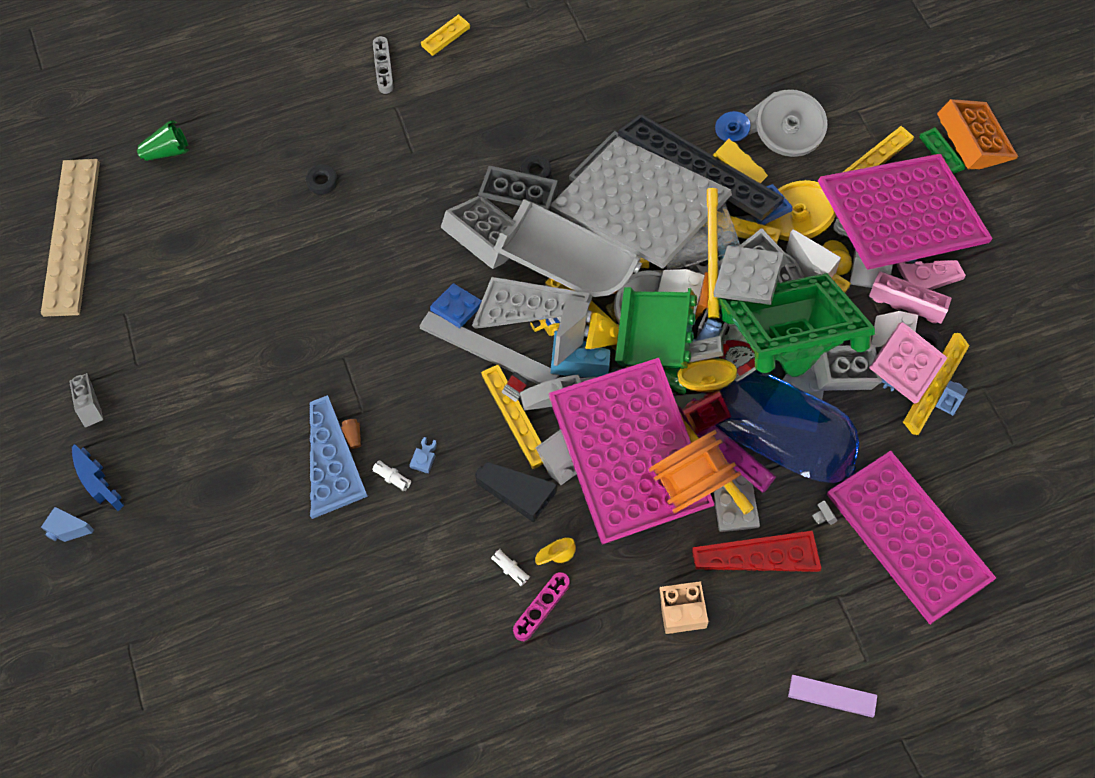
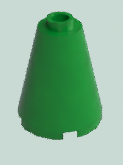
(163, 143)

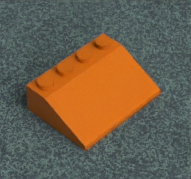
(976, 134)

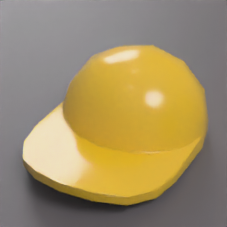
(840, 250)
(558, 551)

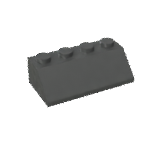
(515, 186)

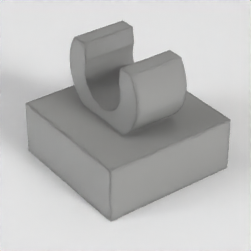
(824, 514)

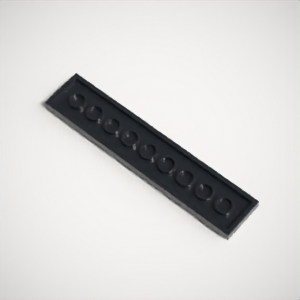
(745, 191)

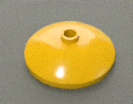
(707, 375)

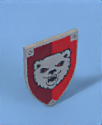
(740, 355)

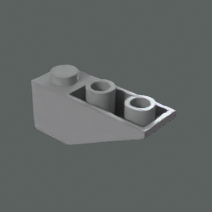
(85, 400)

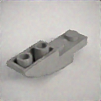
(537, 396)

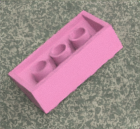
(910, 297)

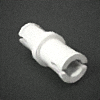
(391, 475)
(510, 567)

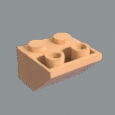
(683, 607)

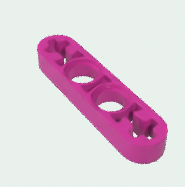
(539, 605)

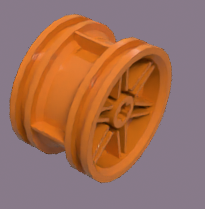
(694, 471)

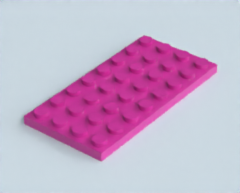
(911, 537)

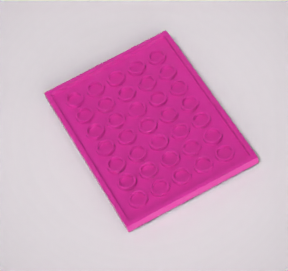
(904, 211)
(614, 435)

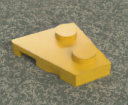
(601, 332)

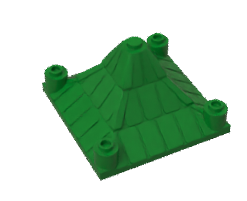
(800, 324)

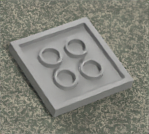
(748, 275)

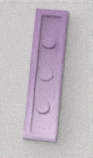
(832, 696)

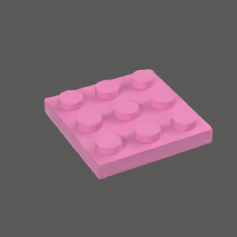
(908, 362)

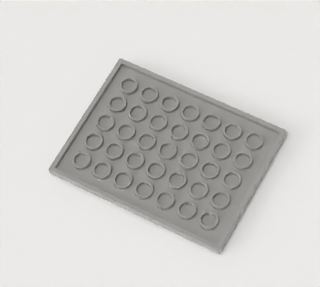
(639, 201)

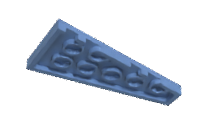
(332, 468)

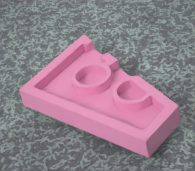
(932, 274)

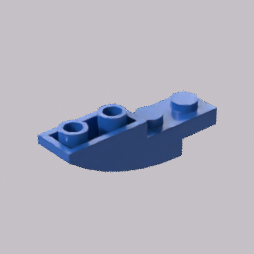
(92, 478)

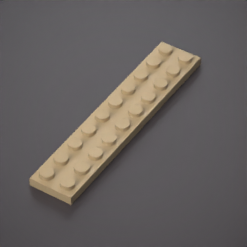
(70, 238)

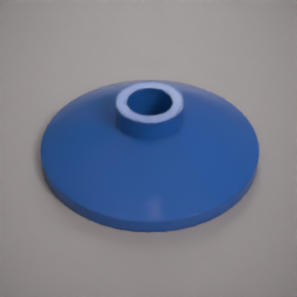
(730, 121)

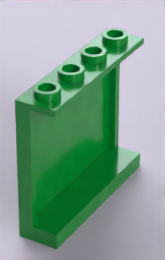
(656, 327)

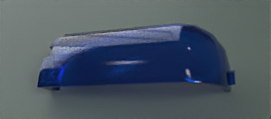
(790, 427)

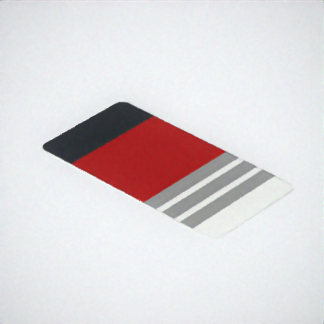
(514, 386)

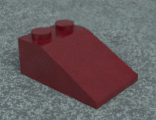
(706, 411)

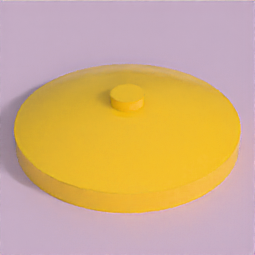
(810, 210)

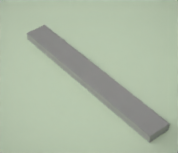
(487, 349)

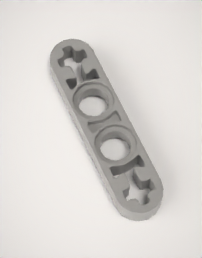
(385, 64)

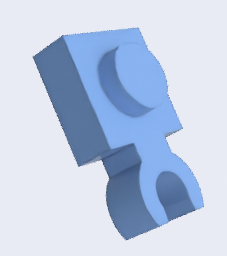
(423, 459)

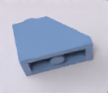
(951, 397)
(65, 526)

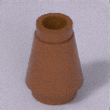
(351, 431)

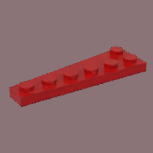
(770, 553)

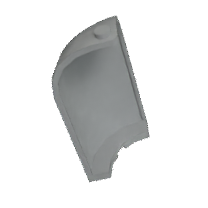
(566, 251)

